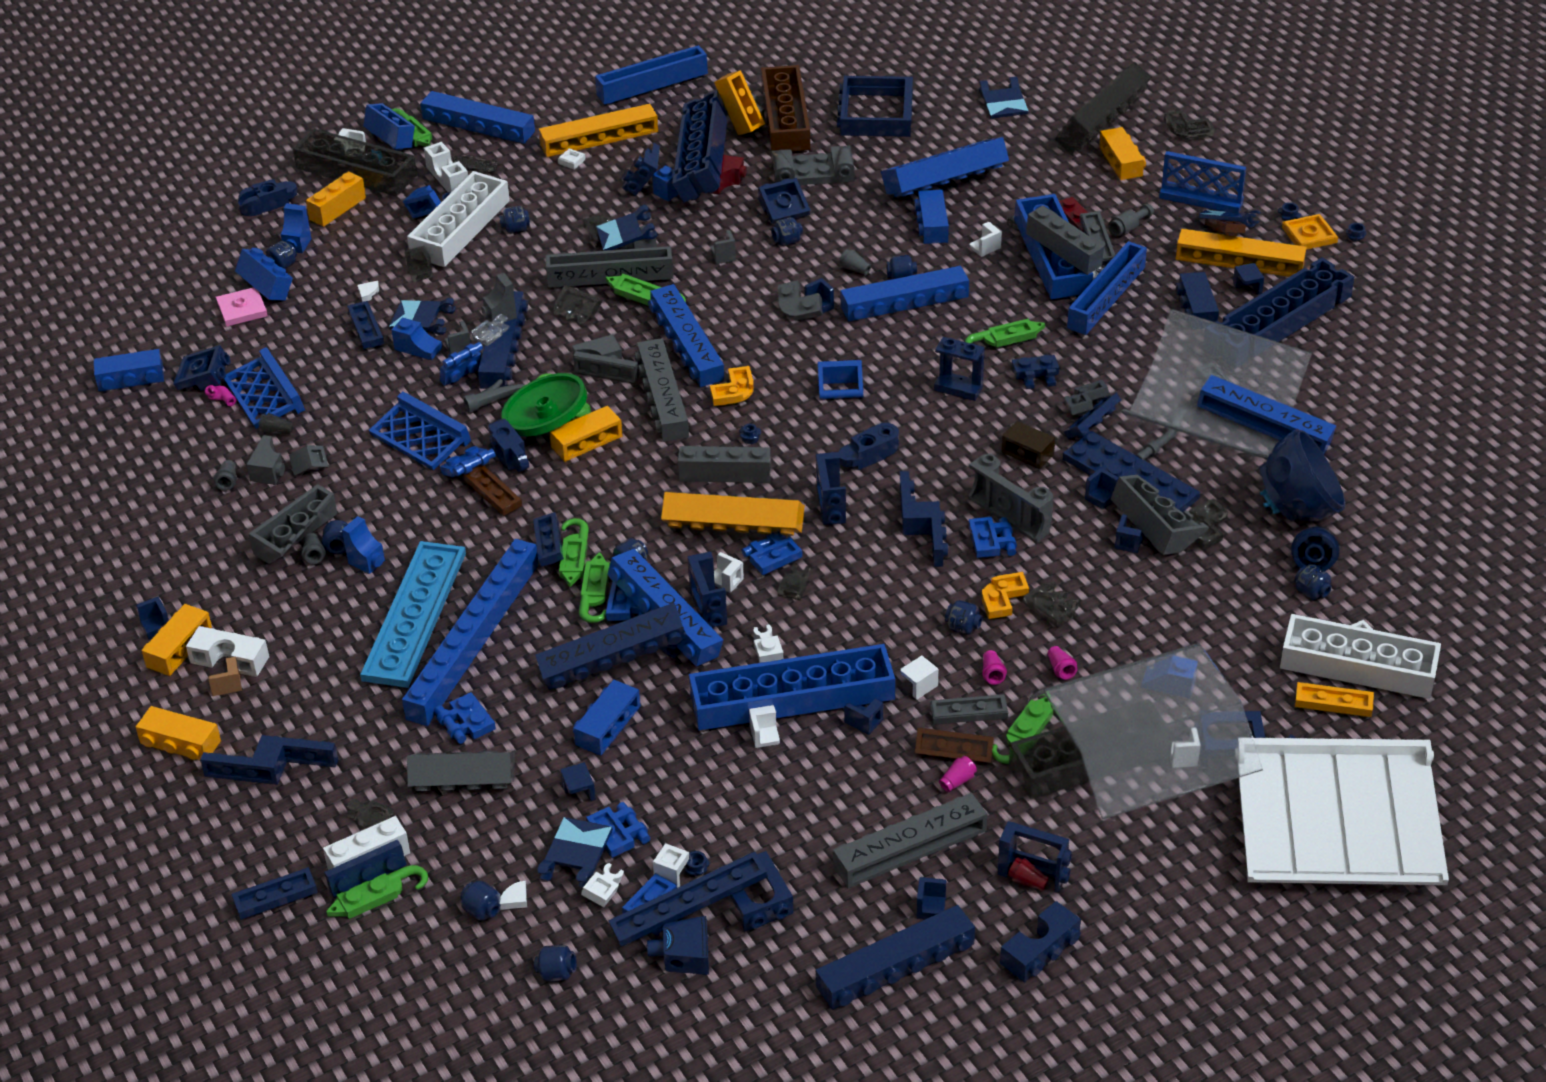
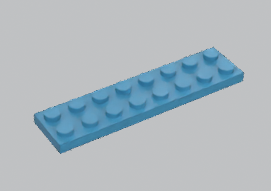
(413, 614)

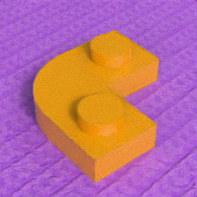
(738, 390)
(997, 594)

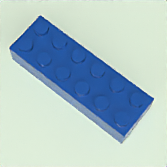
(945, 167)
(1057, 274)

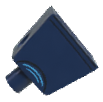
(683, 946)

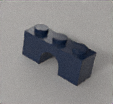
(1028, 956)

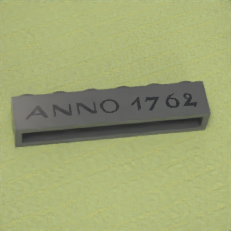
(595, 266)
(662, 390)
(909, 840)

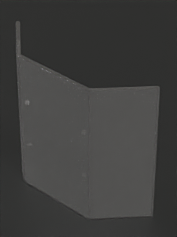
(1200, 348)
(1156, 729)

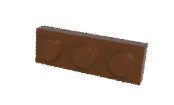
(1229, 228)
(493, 490)
(954, 744)

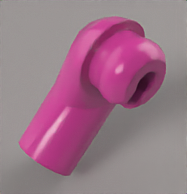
(220, 393)

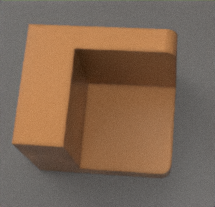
(226, 682)

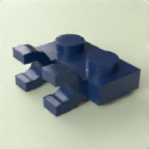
(1033, 367)

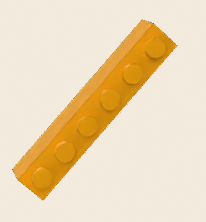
(598, 130)
(1237, 251)
(733, 512)

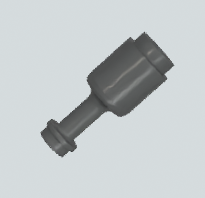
(1129, 220)

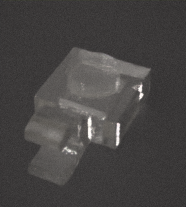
(490, 331)

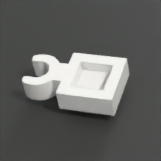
(767, 646)
(602, 887)

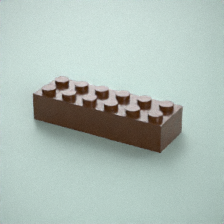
(785, 108)

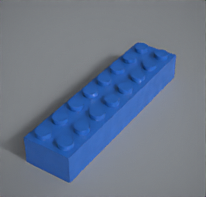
(792, 685)

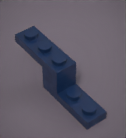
(923, 519)
(269, 759)

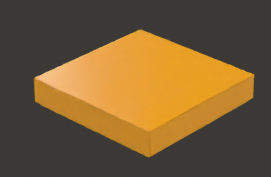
(1310, 231)

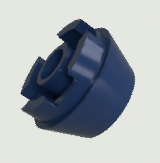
(1315, 547)

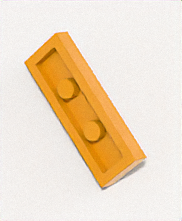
(1334, 699)

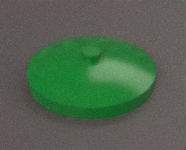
(545, 404)

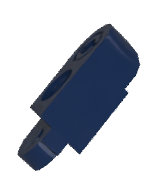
(265, 197)
(508, 445)
(870, 446)

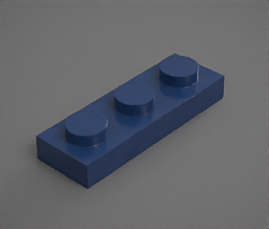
(365, 325)
(1092, 417)
(548, 539)
(365, 867)
(274, 893)

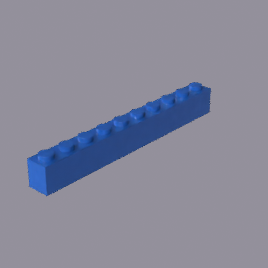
(470, 632)

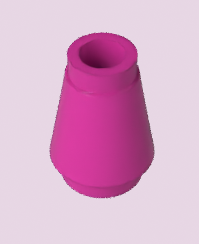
(1062, 663)
(993, 668)
(958, 773)

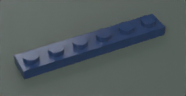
(688, 898)

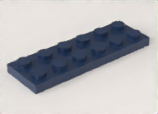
(1097, 452)

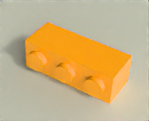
(739, 102)
(1122, 153)
(335, 199)
(586, 433)
(168, 646)
(177, 733)

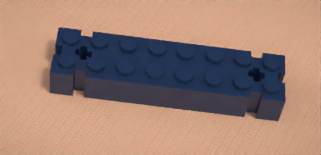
(700, 146)
(1293, 302)

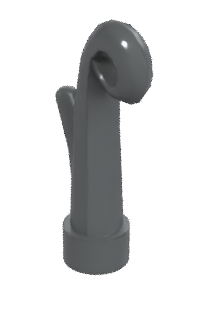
(492, 394)

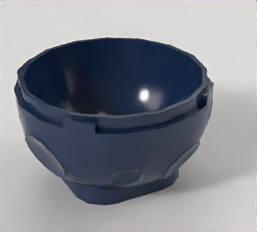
(1301, 479)

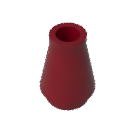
(1027, 874)

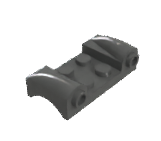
(815, 168)
(1024, 510)

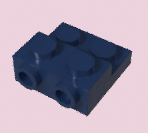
(641, 170)
(783, 200)
(202, 368)

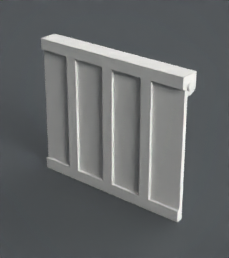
(1342, 813)

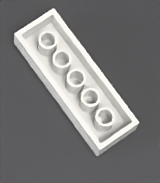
(460, 217)
(1360, 656)

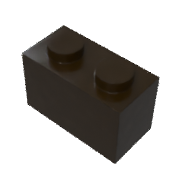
(1028, 445)

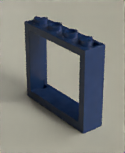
(876, 87)

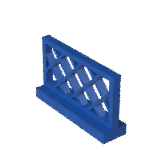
(1201, 195)
(276, 376)
(430, 420)

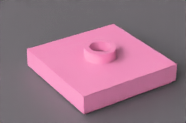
(241, 306)

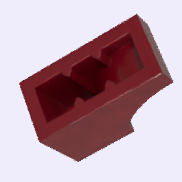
(732, 172)

